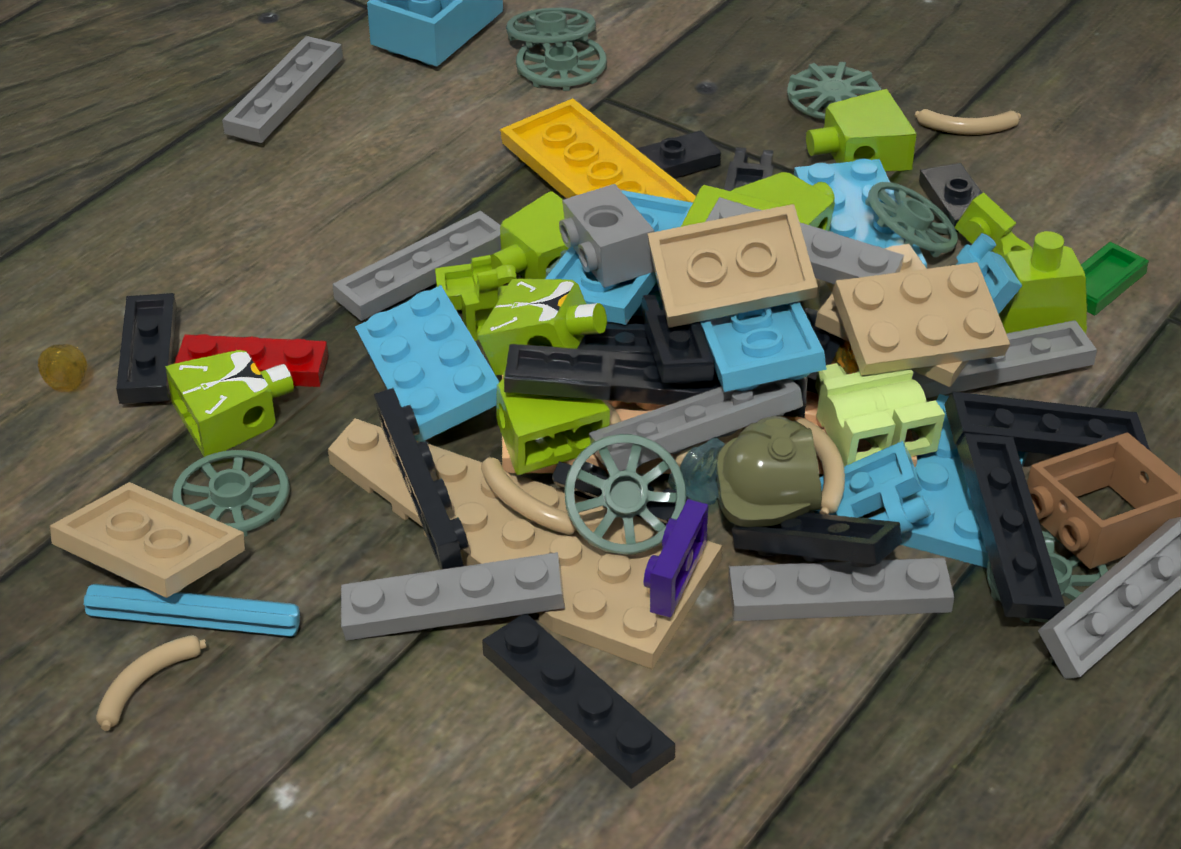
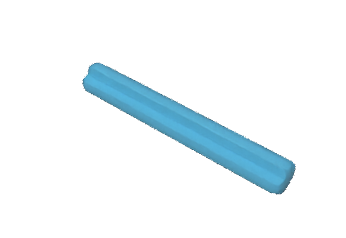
(192, 610)

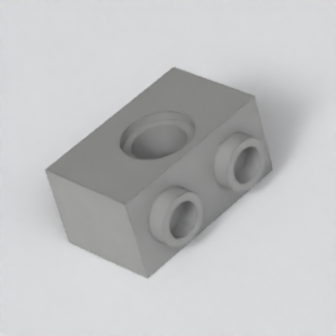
(607, 235)

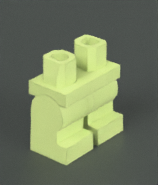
(876, 410)

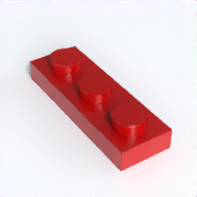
(302, 357)

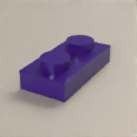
(681, 549)

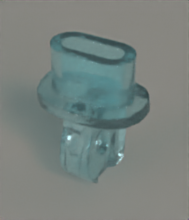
(700, 472)

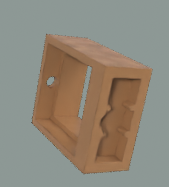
(1112, 463)

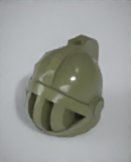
(769, 474)

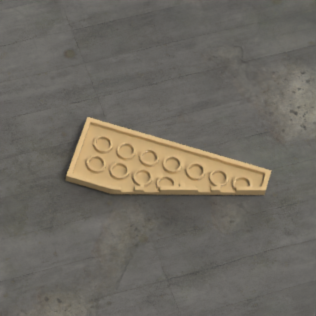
(600, 589)

